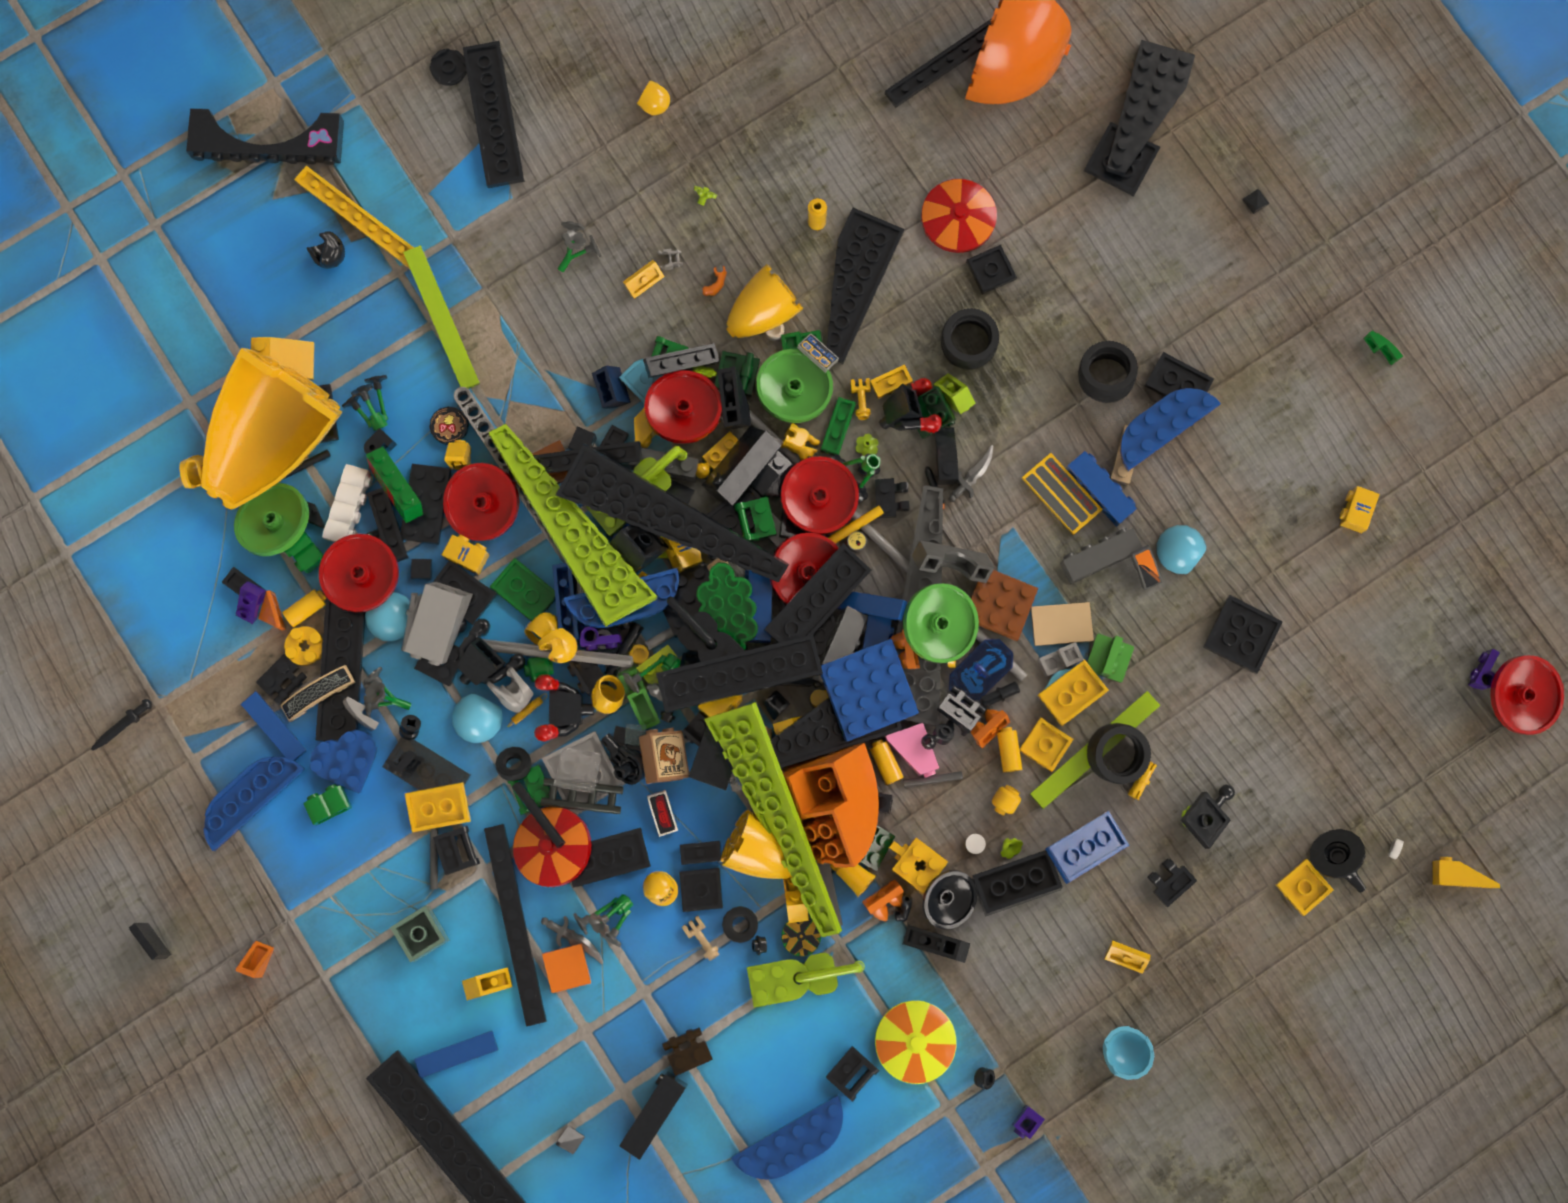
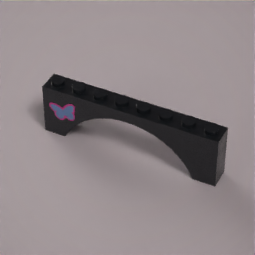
(316, 145)

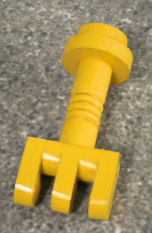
(863, 412)

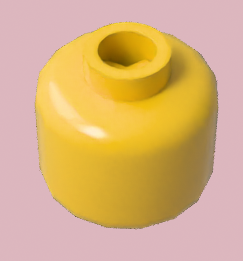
(1006, 800)

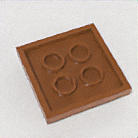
(1003, 604)

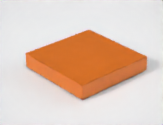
(566, 968)

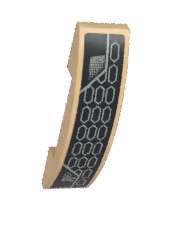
(316, 692)

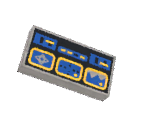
(818, 353)

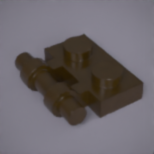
(690, 1057)

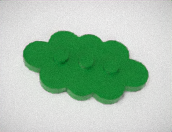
(729, 603)

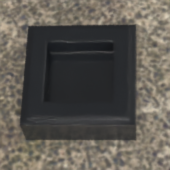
(421, 569)

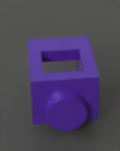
(1035, 1122)

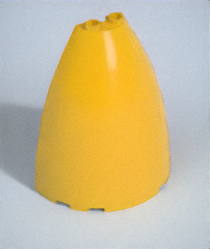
(262, 428)

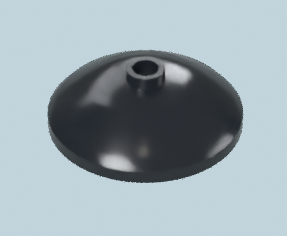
(955, 905)

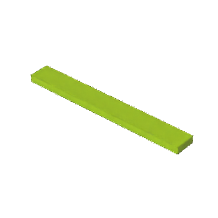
(441, 317)
(1079, 764)

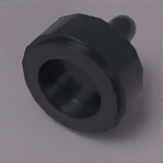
(984, 1078)

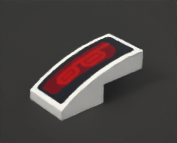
(662, 813)

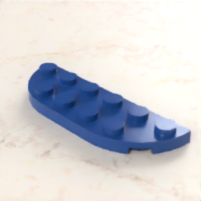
(1164, 423)
(662, 584)
(247, 796)
(793, 1143)

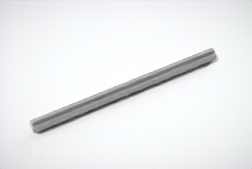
(581, 655)

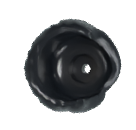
(330, 253)

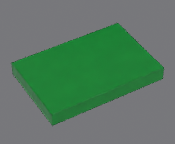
(523, 590)

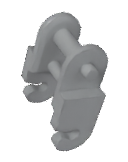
(670, 265)

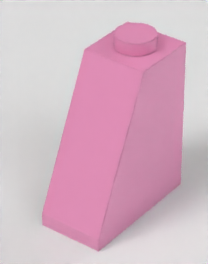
(909, 747)

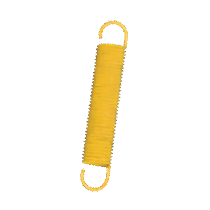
(527, 710)

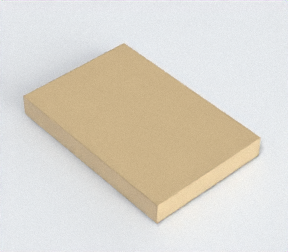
(1062, 624)

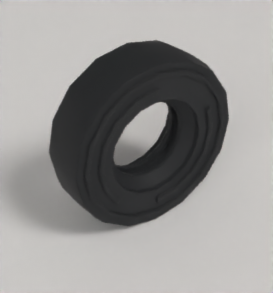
(511, 753)
(748, 933)

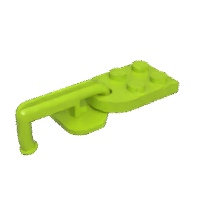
(653, 472)
(776, 983)

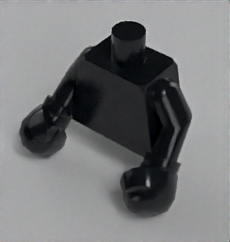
(480, 661)

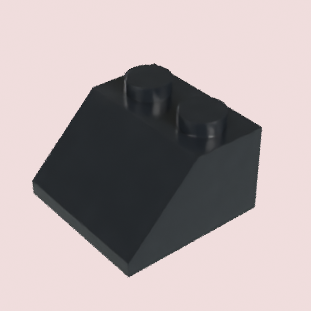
(638, 546)

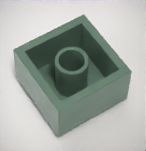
(419, 933)

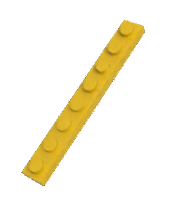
(353, 214)

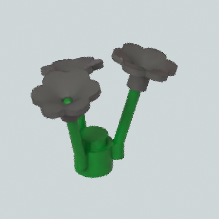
(668, 662)
(619, 905)

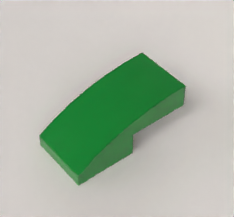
(792, 340)
(1377, 342)

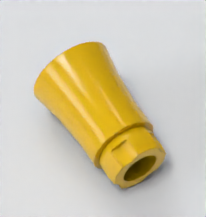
(855, 877)

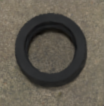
(976, 317)
(1116, 352)
(1141, 757)

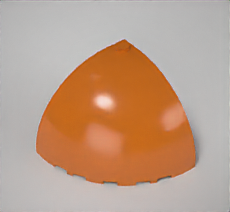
(1019, 51)
(836, 804)

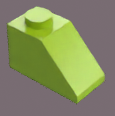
(955, 393)

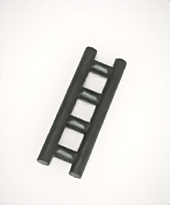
(613, 790)

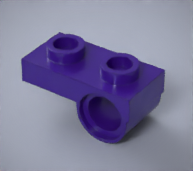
(249, 600)
(608, 641)
(1484, 668)

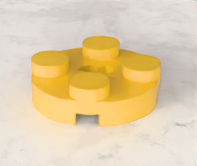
(294, 651)

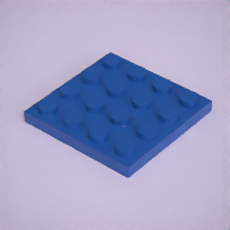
(868, 690)

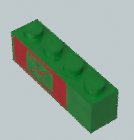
(394, 484)

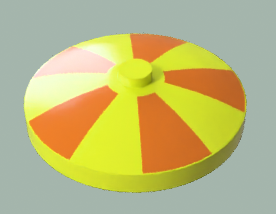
(915, 1042)

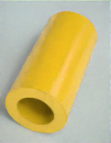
(817, 214)
(305, 607)
(1009, 750)
(886, 762)

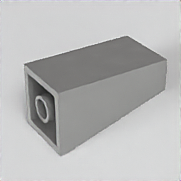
(437, 622)

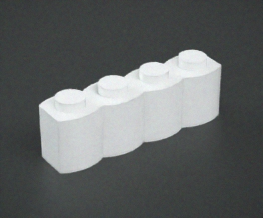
(347, 503)

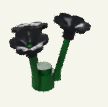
(376, 419)
(868, 466)

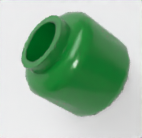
(538, 666)

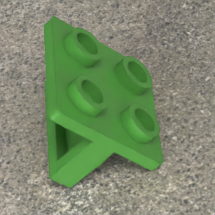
(1110, 657)

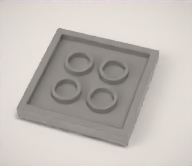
(606, 770)

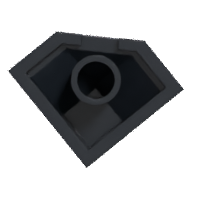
(771, 477)

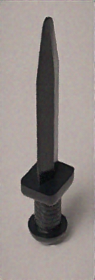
(132, 716)

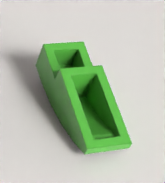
(640, 701)

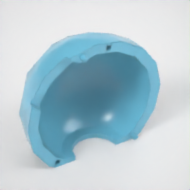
(1180, 548)
(389, 619)
(476, 718)
(1128, 1053)

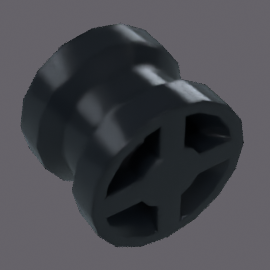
(412, 731)

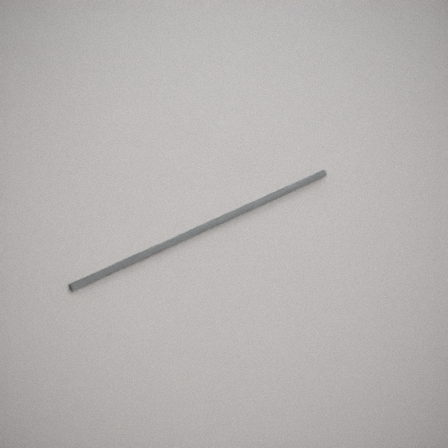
(871, 532)

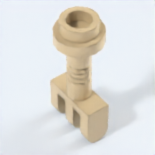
(711, 952)

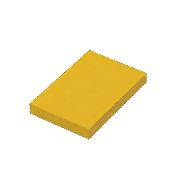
(1073, 692)
(437, 807)

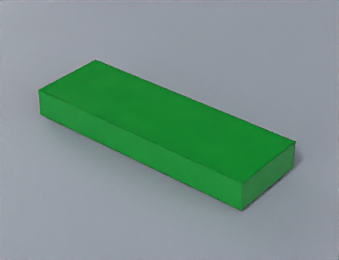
(838, 426)

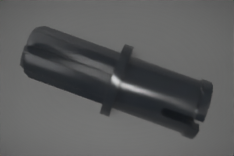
(1000, 694)

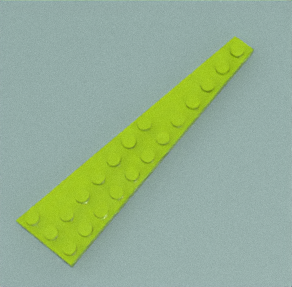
(597, 566)
(763, 783)

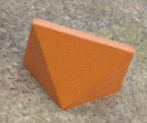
(271, 612)

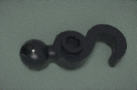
(942, 734)

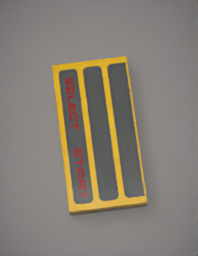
(1062, 494)

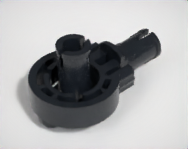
(624, 761)

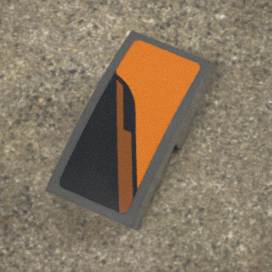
(1147, 567)

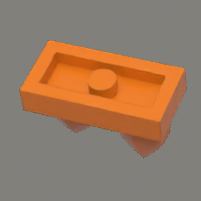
(908, 658)
(995, 721)
(876, 903)

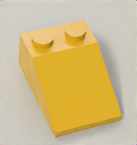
(289, 352)

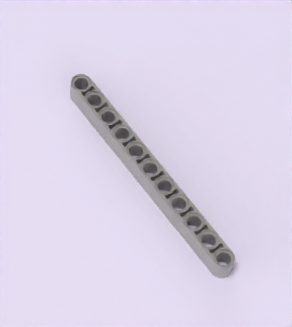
(477, 422)

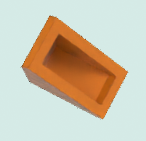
(255, 960)

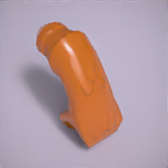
(718, 285)

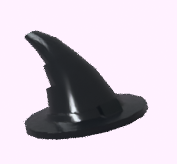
(1339, 855)

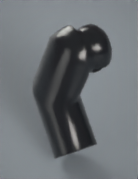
(905, 910)

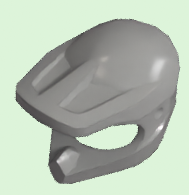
(515, 695)

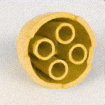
(762, 305)
(753, 850)

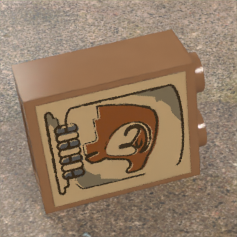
(664, 756)

